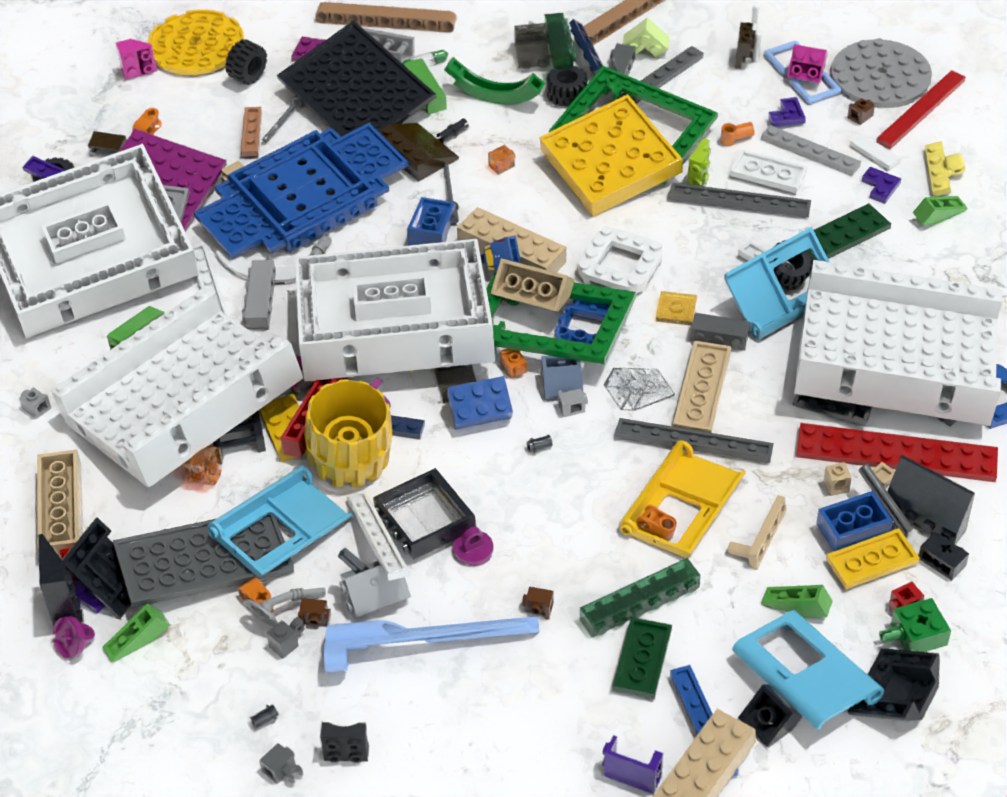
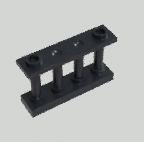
(255, 439)

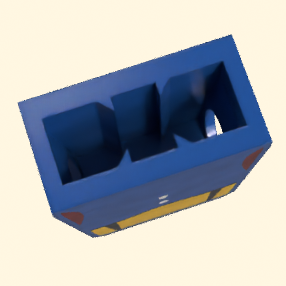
(504, 248)

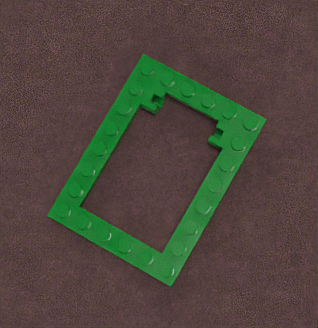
(612, 81)
(597, 352)

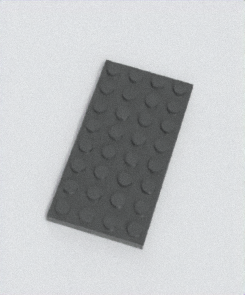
(190, 562)

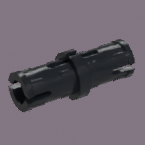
(452, 130)

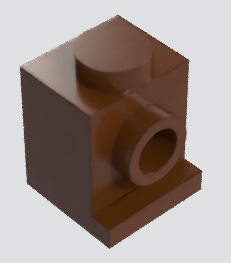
(864, 108)
(539, 601)
(314, 612)

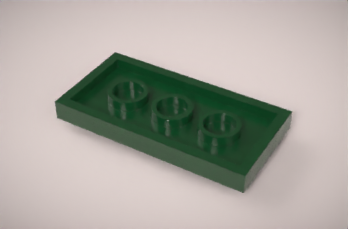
(642, 657)

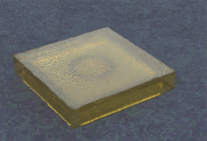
(676, 308)

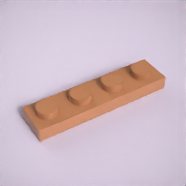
(251, 131)

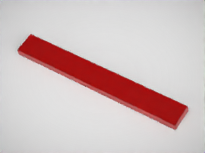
(920, 109)

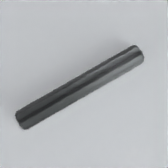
(886, 500)

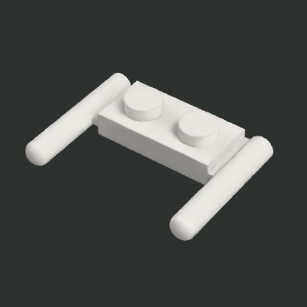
(757, 45)

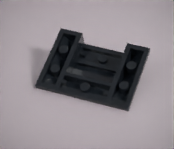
(841, 410)
(97, 568)
(908, 685)

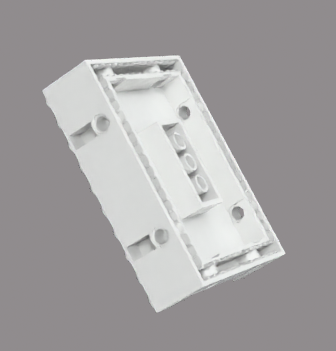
(90, 241)
(393, 310)
(900, 343)
(175, 387)

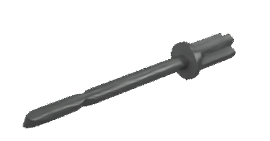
(295, 103)
(450, 195)

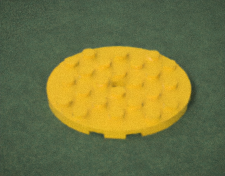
(175, 41)

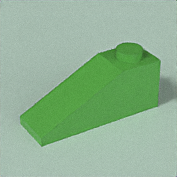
(936, 209)
(807, 600)
(136, 633)

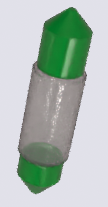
(431, 57)

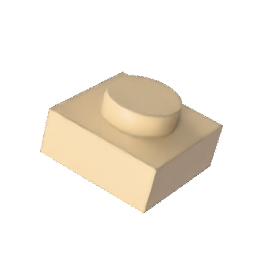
(884, 473)

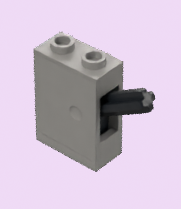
(368, 586)

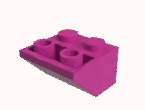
(135, 58)
(807, 63)

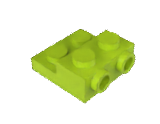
(699, 164)

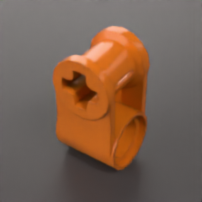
(148, 121)
(657, 523)
(254, 591)

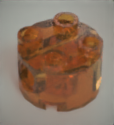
(203, 466)

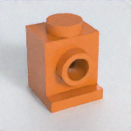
(513, 362)

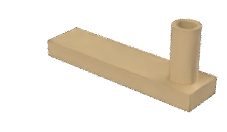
(758, 549)

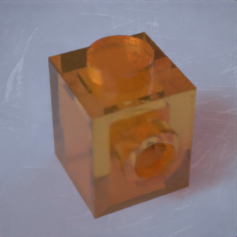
(501, 159)

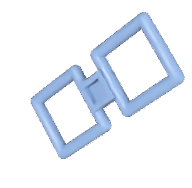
(795, 82)

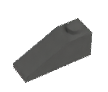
(623, 58)

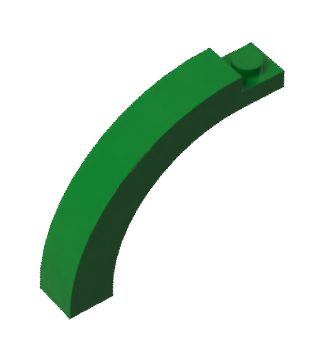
(493, 91)

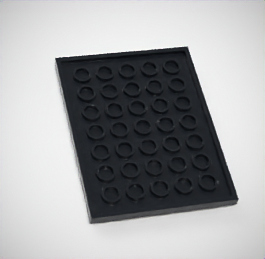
(355, 83)

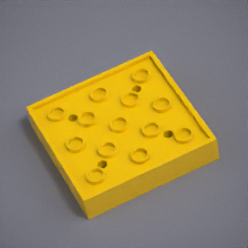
(607, 153)

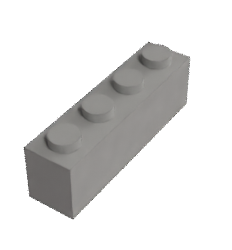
(260, 294)

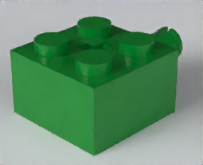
(918, 627)

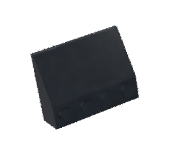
(931, 500)
(56, 584)

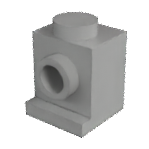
(31, 399)
(572, 402)

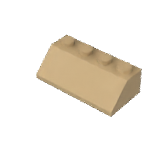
(532, 285)

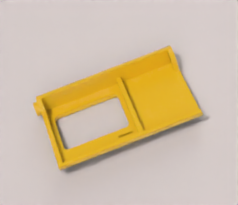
(689, 480)

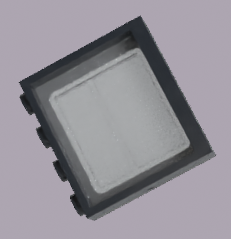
(425, 515)

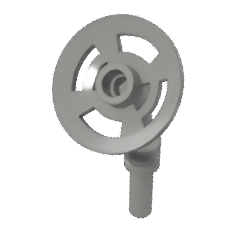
(264, 609)

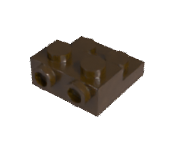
(745, 43)

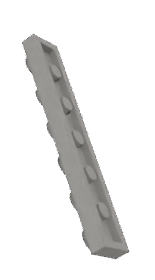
(811, 150)

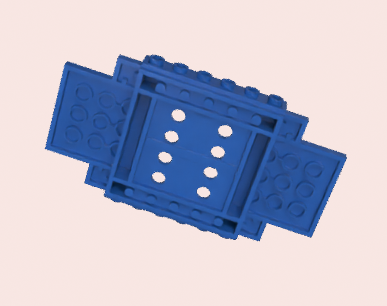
(258, 213)

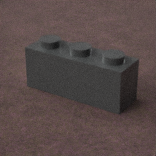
(720, 330)

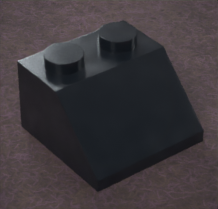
(770, 715)

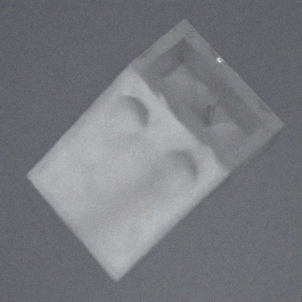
(637, 387)

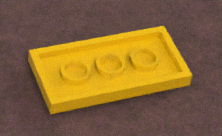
(276, 418)
(872, 558)

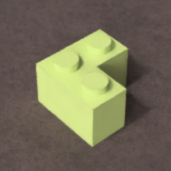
(647, 36)

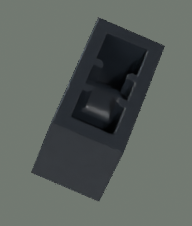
(943, 555)

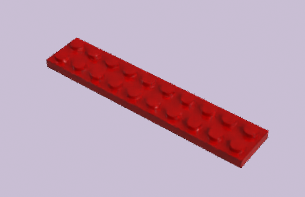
(872, 448)

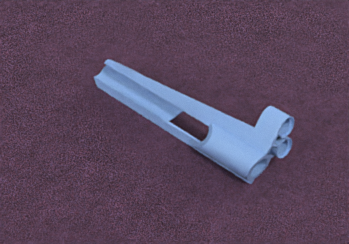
(360, 635)

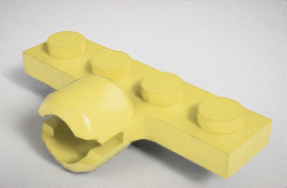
(942, 167)

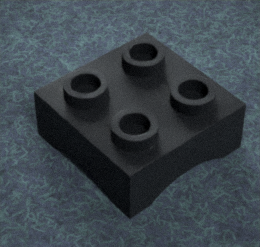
(344, 742)

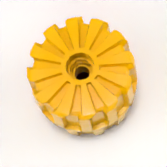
(348, 433)

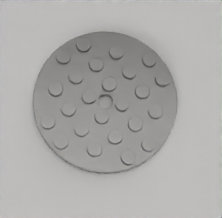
(904, 69)

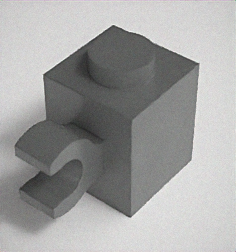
(283, 637)
(280, 763)

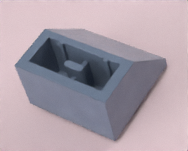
(560, 375)

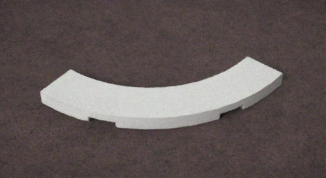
(240, 267)

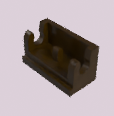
(106, 141)

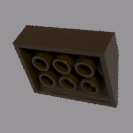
(419, 148)

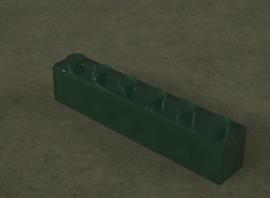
(560, 41)
(639, 597)

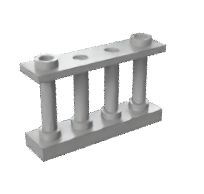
(396, 42)

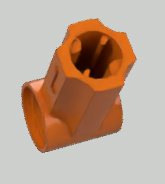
(733, 132)

